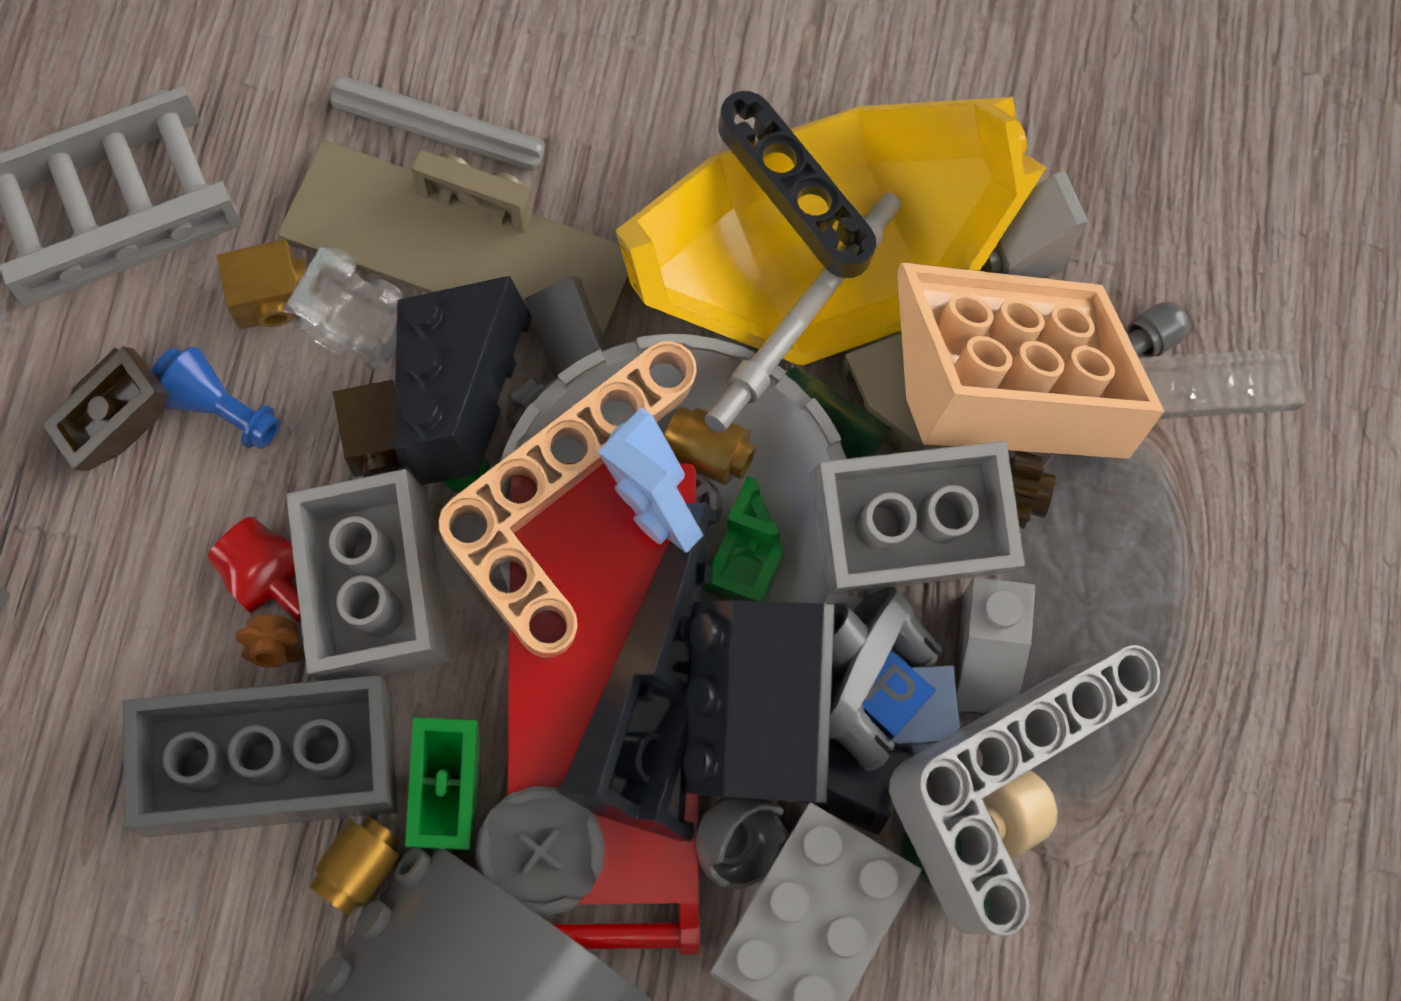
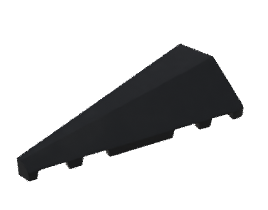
(638, 733)

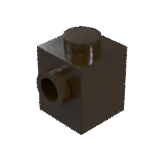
(368, 428)

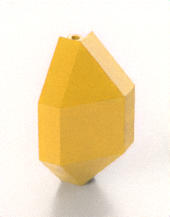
(736, 266)

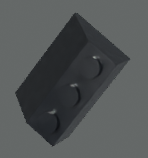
(759, 700)

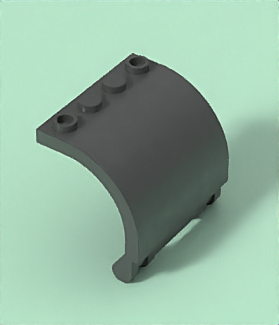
(460, 938)

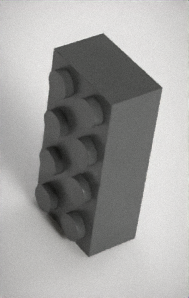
(258, 756)

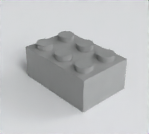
(916, 517)
(367, 577)
(816, 915)

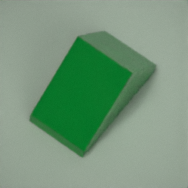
(443, 783)

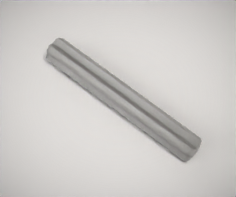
(437, 123)

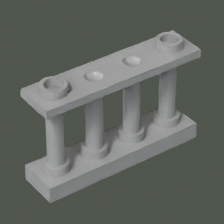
(127, 242)

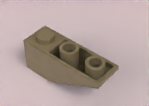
(877, 385)

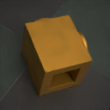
(260, 282)

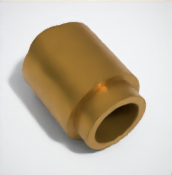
(712, 453)
(355, 864)

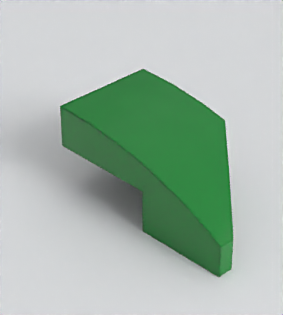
(750, 550)

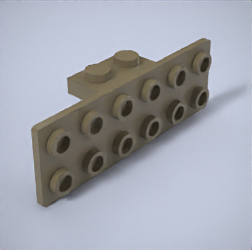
(446, 227)

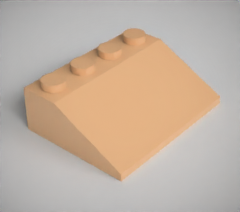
(1020, 364)

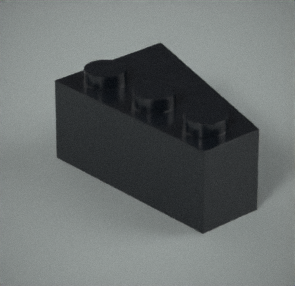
(450, 374)

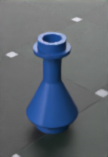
(197, 388)

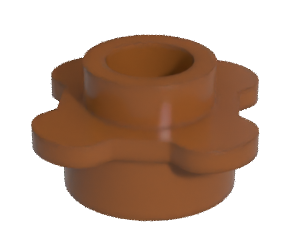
(269, 641)

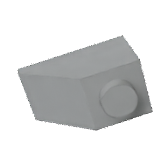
(1041, 232)
(993, 643)

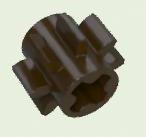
(1031, 486)

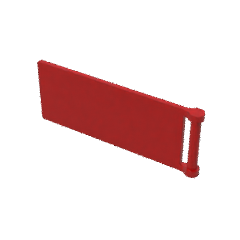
(603, 571)

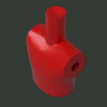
(256, 566)

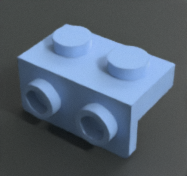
(648, 480)

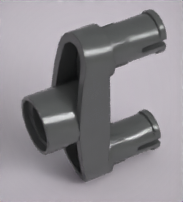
(859, 651)

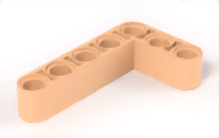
(552, 480)

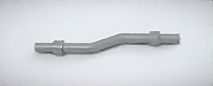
(752, 376)

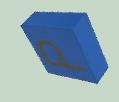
(896, 696)

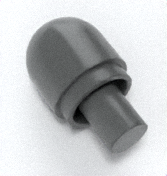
(1158, 329)

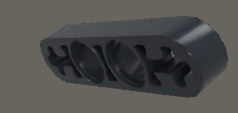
(802, 179)

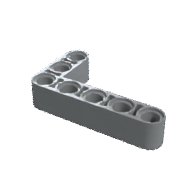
(1006, 754)

